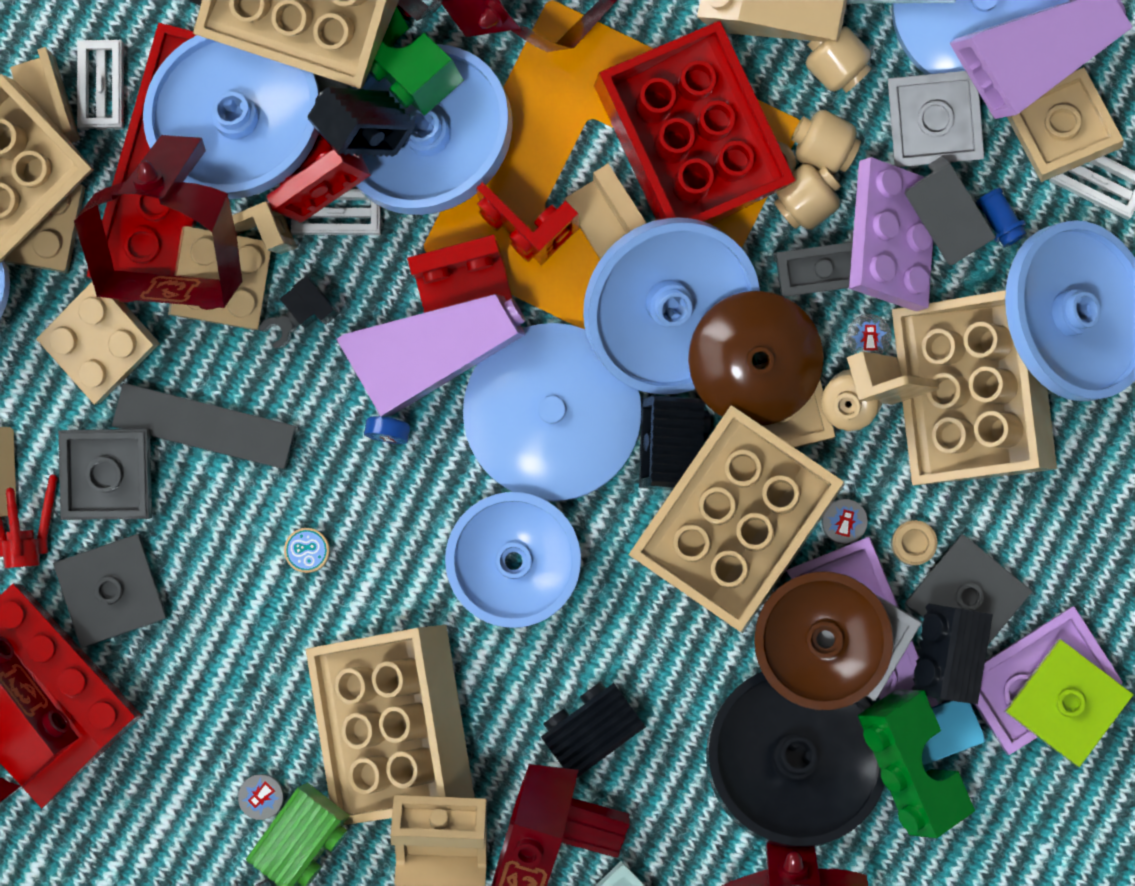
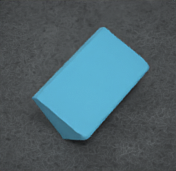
(958, 731)

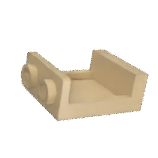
(439, 841)

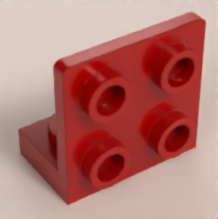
(317, 182)
(552, 229)
(460, 273)

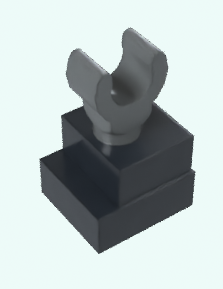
(305, 306)

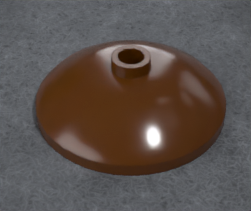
(724, 350)
(790, 647)

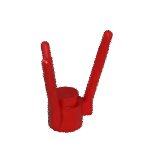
(18, 546)

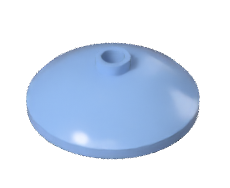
(506, 526)

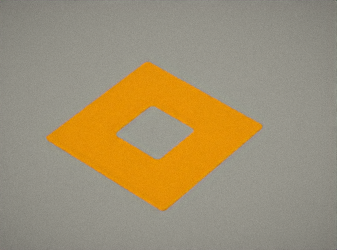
(550, 105)

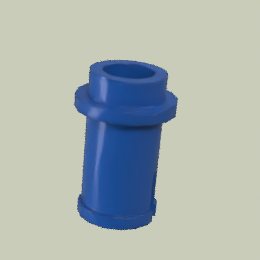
(1002, 218)

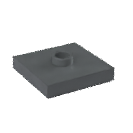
(105, 474)
(973, 582)
(110, 590)

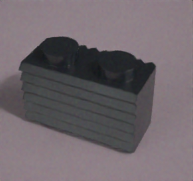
(361, 121)
(670, 439)
(952, 653)
(593, 729)

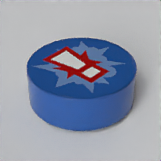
(387, 430)

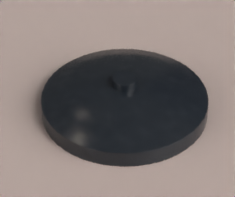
(789, 768)

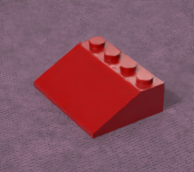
(693, 128)
(74, 686)

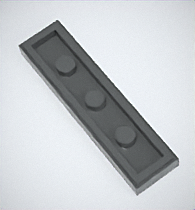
(205, 426)

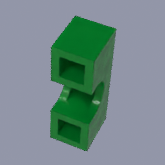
(419, 72)
(897, 734)

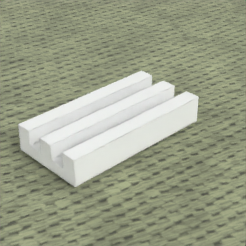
(100, 121)
(1097, 197)
(342, 229)

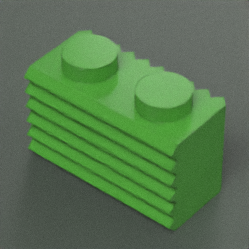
(299, 837)

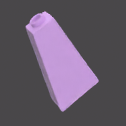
(1035, 52)
(424, 351)

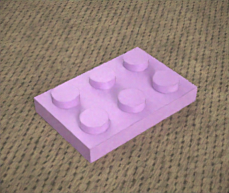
(889, 239)
(1011, 668)

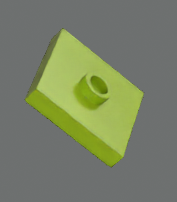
(1068, 703)

